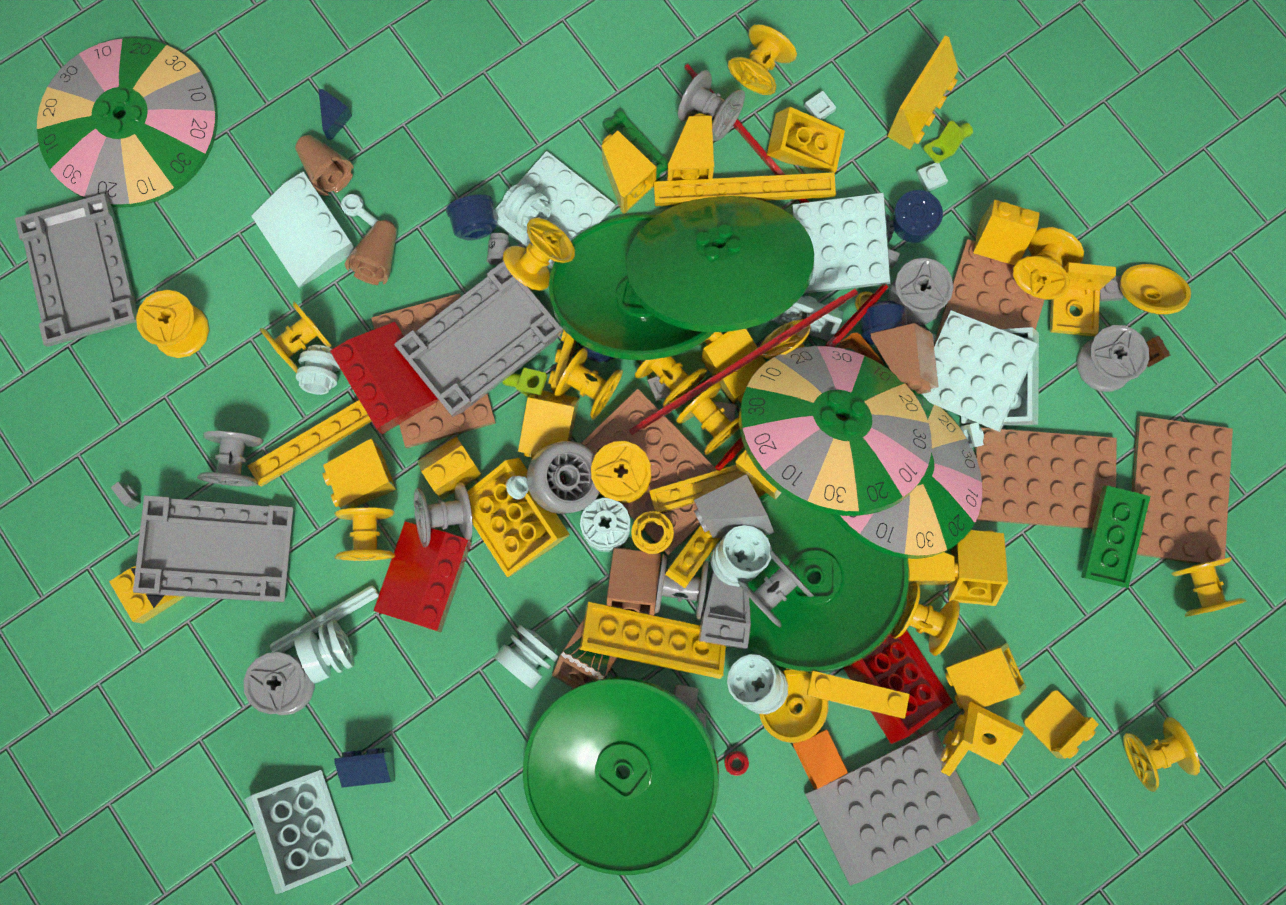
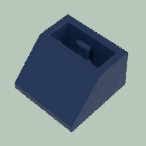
(366, 769)

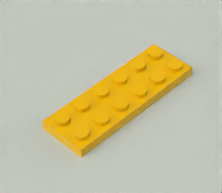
(650, 640)

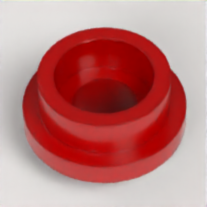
(744, 763)

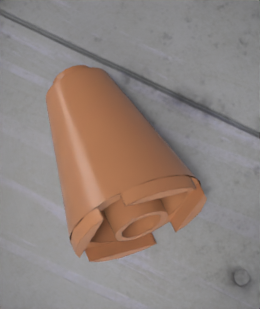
(323, 165)
(374, 254)

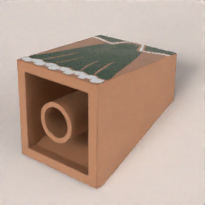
(581, 666)

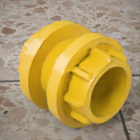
(640, 524)

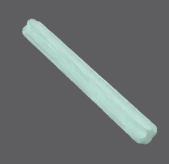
(335, 613)

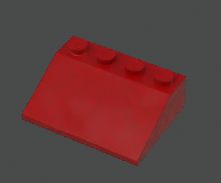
(383, 377)
(422, 578)
(902, 668)

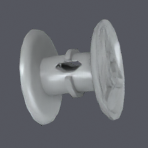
(699, 98)
(922, 289)
(1113, 358)
(230, 458)
(443, 514)
(775, 589)
(694, 591)
(263, 679)

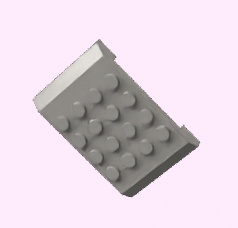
(77, 269)
(479, 340)
(213, 550)
(891, 808)

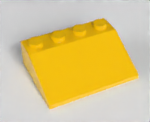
(925, 96)
(511, 527)

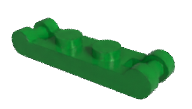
(632, 134)

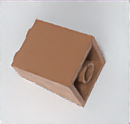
(909, 355)
(633, 580)

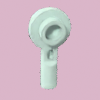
(353, 205)
(517, 486)

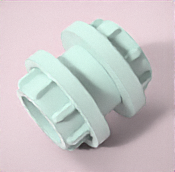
(523, 204)
(317, 370)

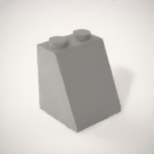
(732, 507)

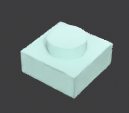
(820, 106)
(932, 177)
(973, 434)

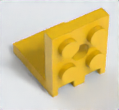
(1084, 294)
(969, 735)

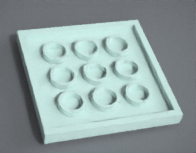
(571, 199)
(847, 242)
(979, 370)

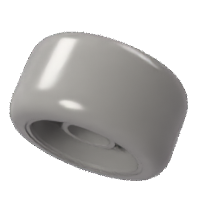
(544, 480)

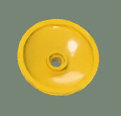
(1155, 289)
(786, 722)

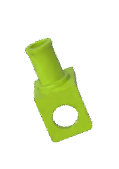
(949, 140)
(527, 381)

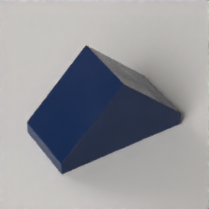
(333, 114)

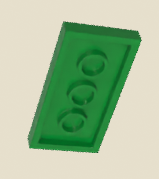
(1115, 536)

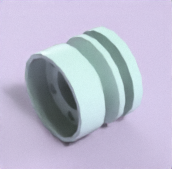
(599, 537)
(741, 555)
(330, 649)
(526, 656)
(751, 673)

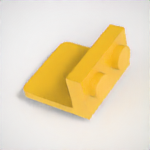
(1060, 725)

